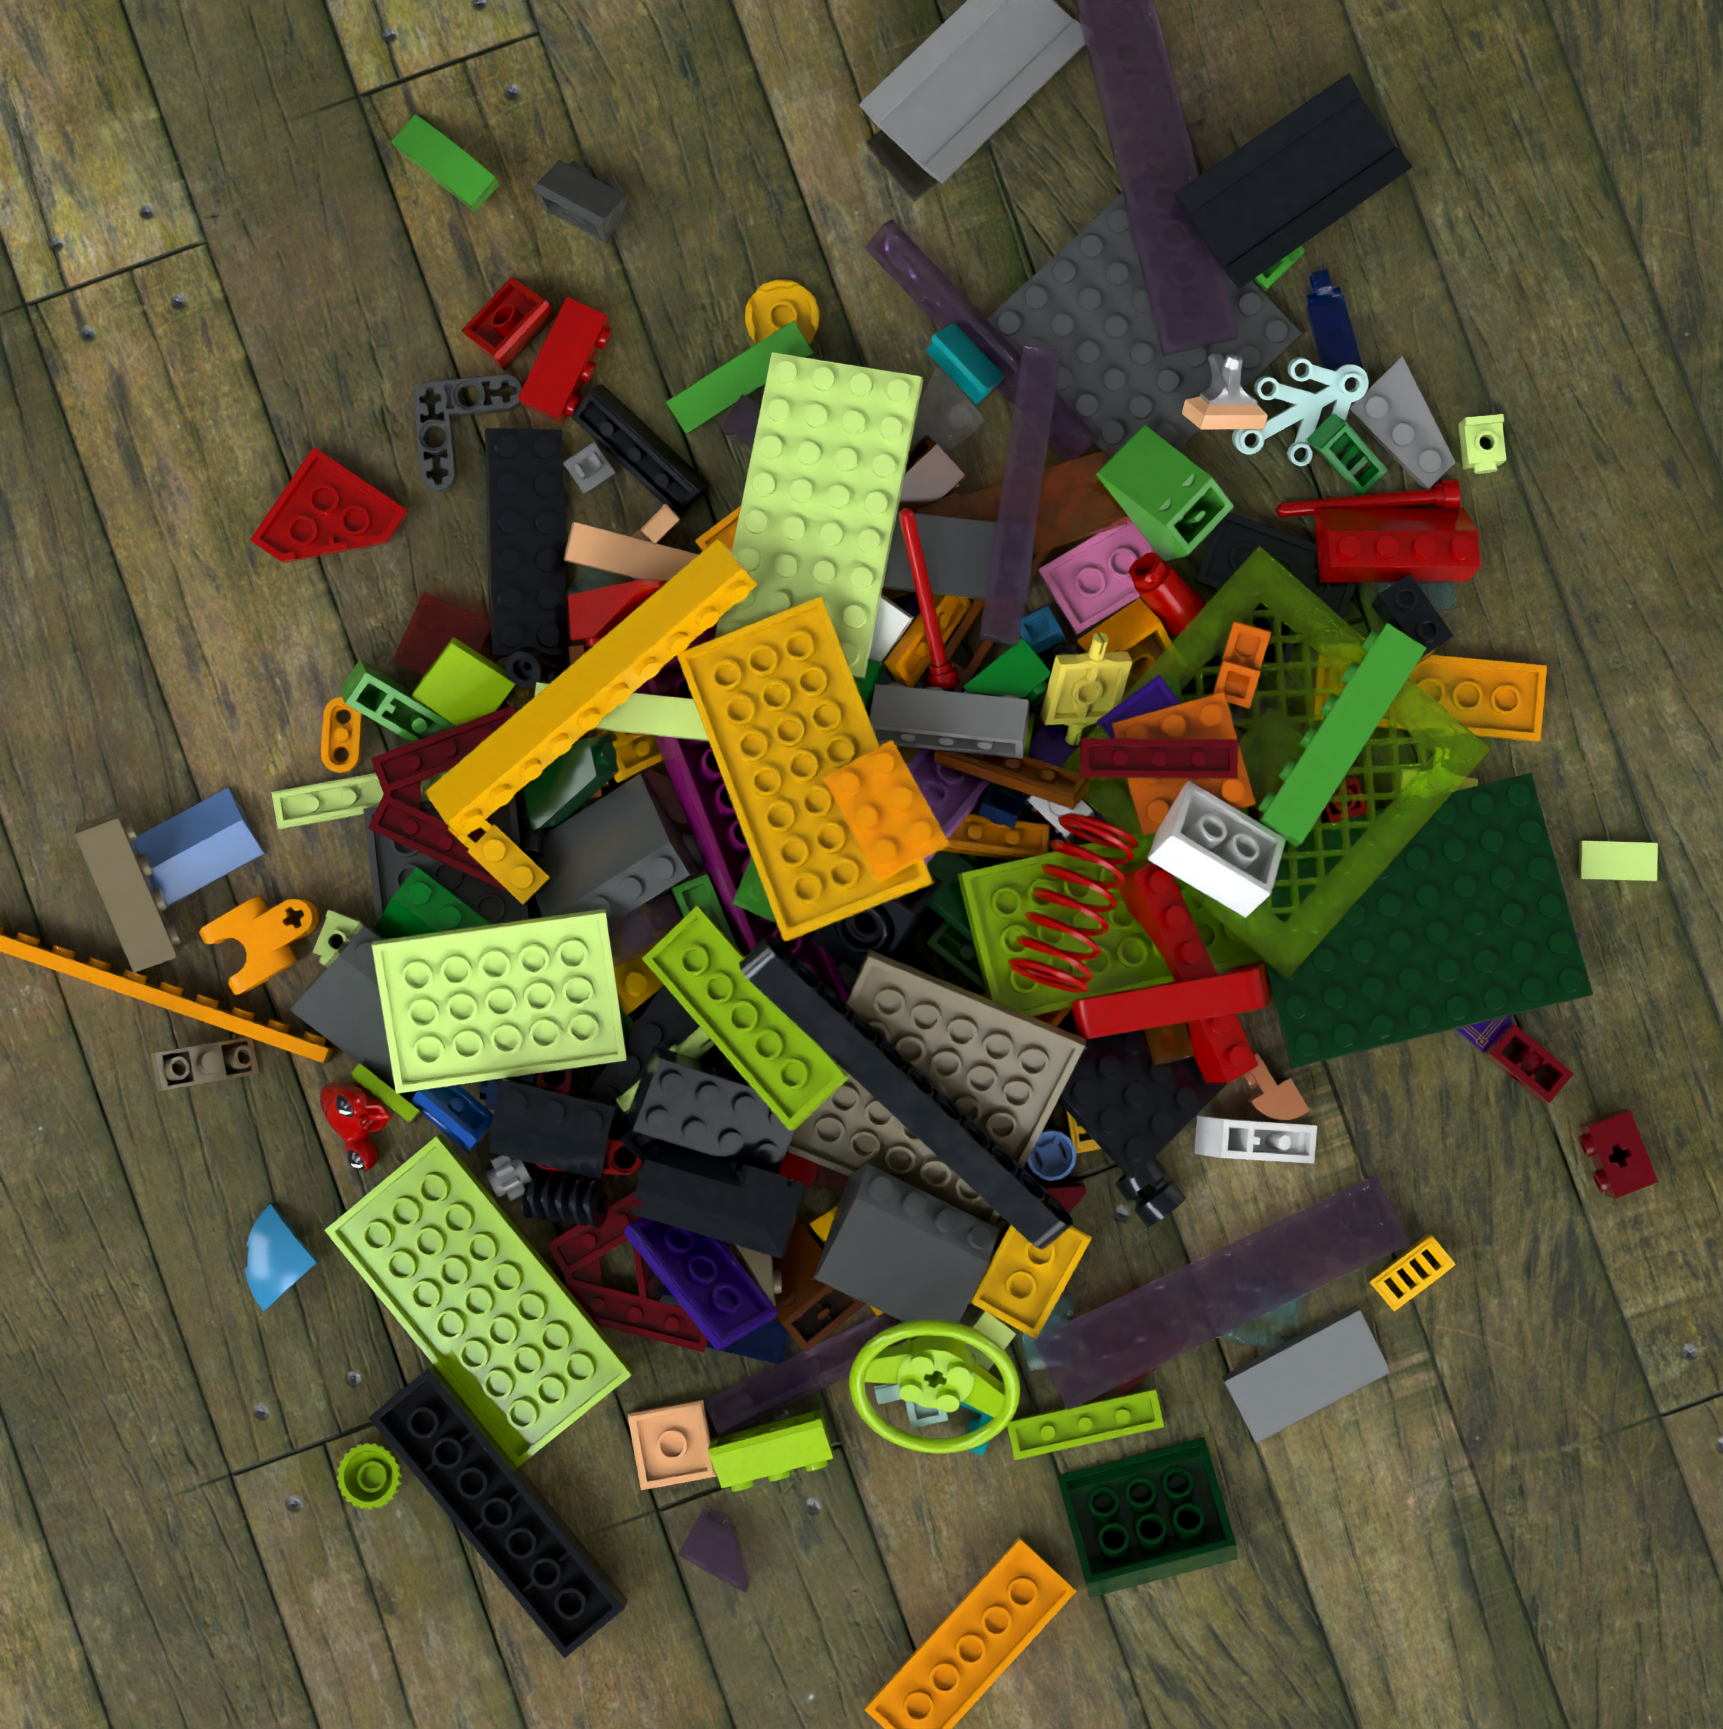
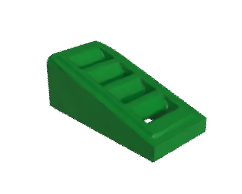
(1331, 438)

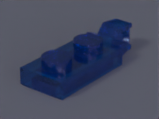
(1331, 324)

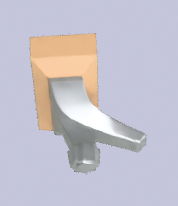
(1225, 402)

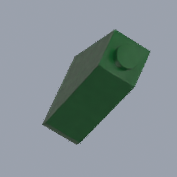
(570, 781)

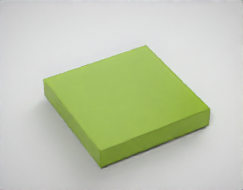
(463, 684)

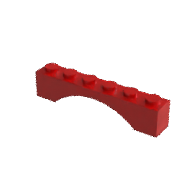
(1160, 909)

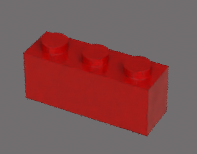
(565, 361)

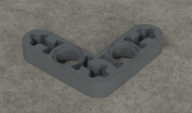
(451, 407)

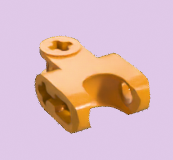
(265, 937)

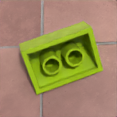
(771, 1450)

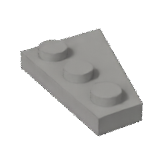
(1403, 425)

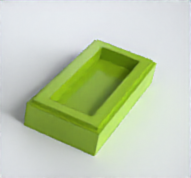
(385, 1093)

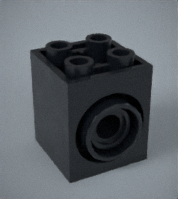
(881, 929)

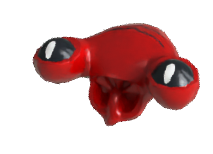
(353, 1117)

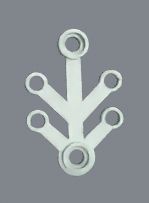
(1306, 407)

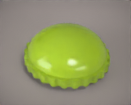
(369, 1476)

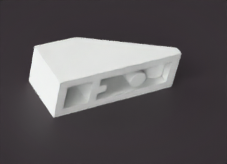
(1255, 1140)

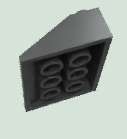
(613, 855)
(347, 1004)
(904, 1249)

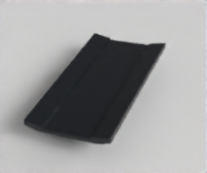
(1291, 182)

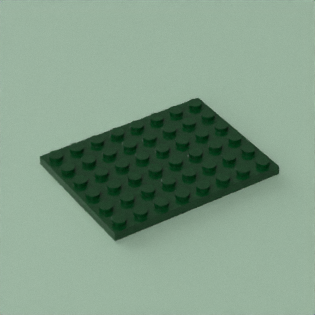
(1443, 939)

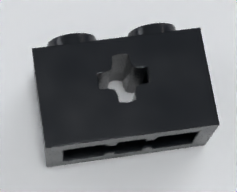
(1412, 613)

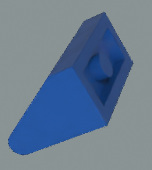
(455, 1114)

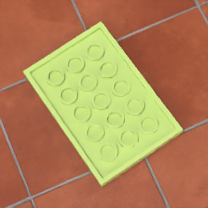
(499, 1000)

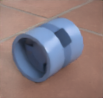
(1052, 1155)

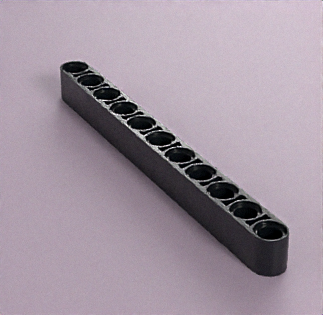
(905, 1092)

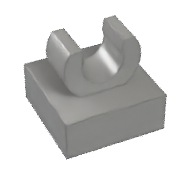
(589, 469)

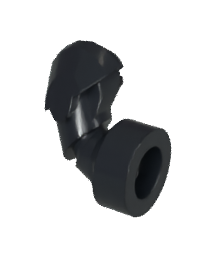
(530, 666)

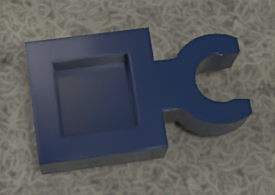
(1002, 805)

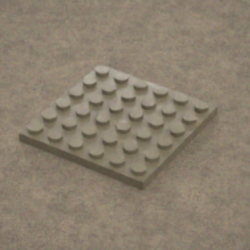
(977, 1052)

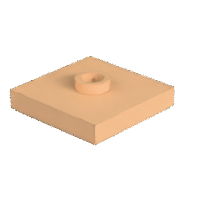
(671, 1444)

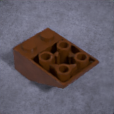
(806, 1305)

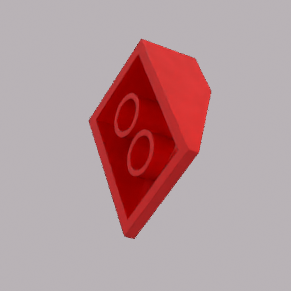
(602, 609)

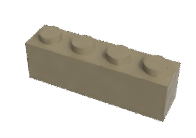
(128, 891)

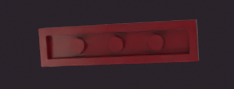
(1158, 758)

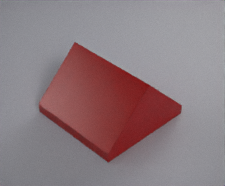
(508, 322)

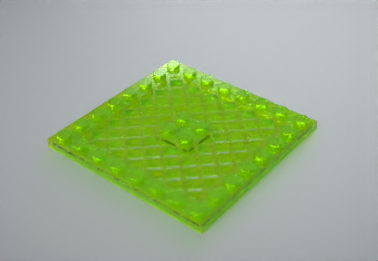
(1274, 741)

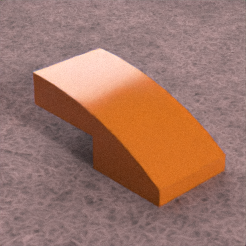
(1242, 663)

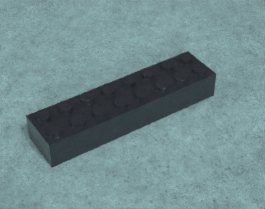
(499, 1511)

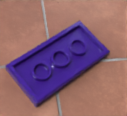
(703, 1280)

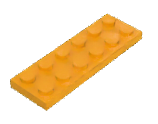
(1482, 694)
(973, 1643)

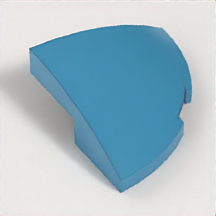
(275, 1257)

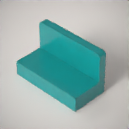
(964, 363)

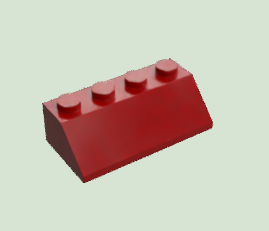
(1396, 543)

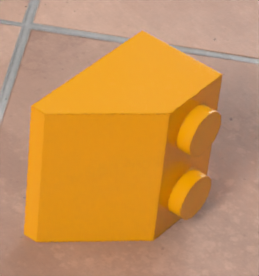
(1136, 632)

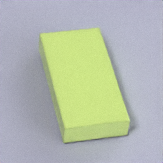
(1618, 860)

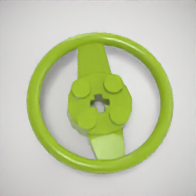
(936, 1374)

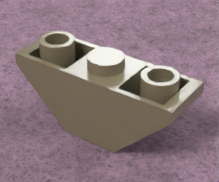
(204, 1063)

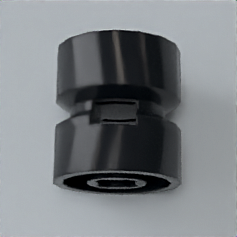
(1156, 1203)

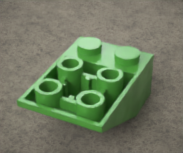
(1164, 494)

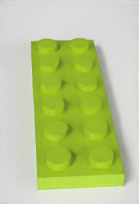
(753, 1033)

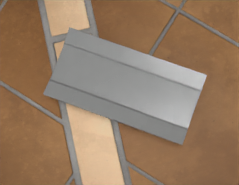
(971, 78)

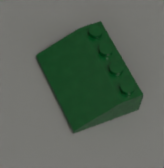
(1147, 1517)

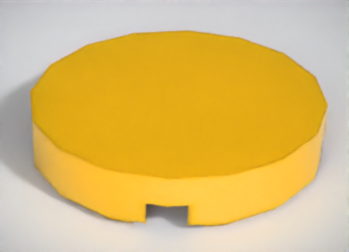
(778, 305)

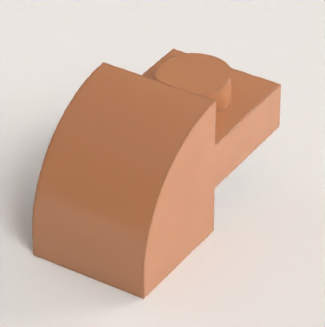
(1275, 1099)

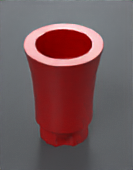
(1165, 592)

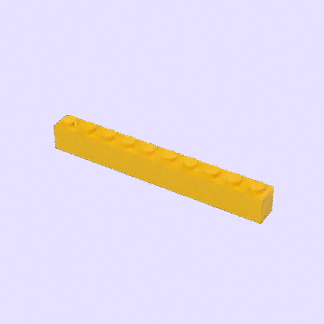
(591, 688)

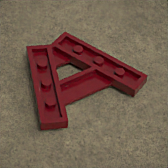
(401, 780)
(638, 1314)

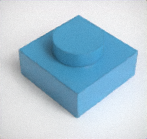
(1041, 630)

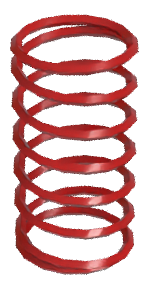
(1052, 975)

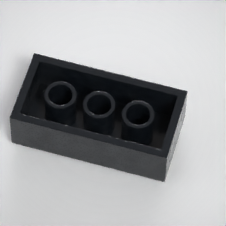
(707, 1111)

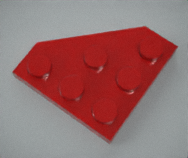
(326, 513)

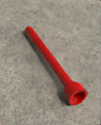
(1441, 495)
(941, 672)

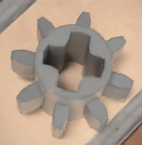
(509, 1176)

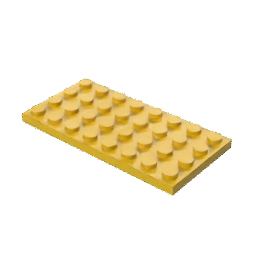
(778, 723)

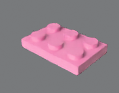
(1094, 576)

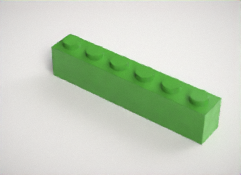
(1341, 734)

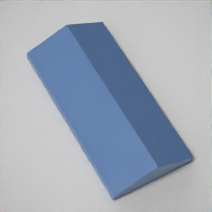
(199, 846)

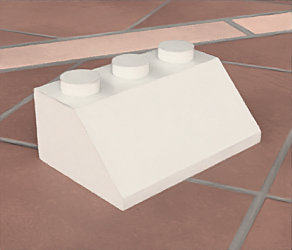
(1218, 850)

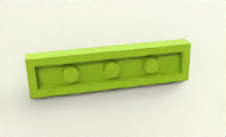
(1085, 1423)

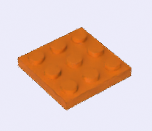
(1195, 719)

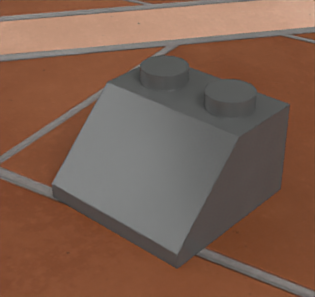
(581, 199)

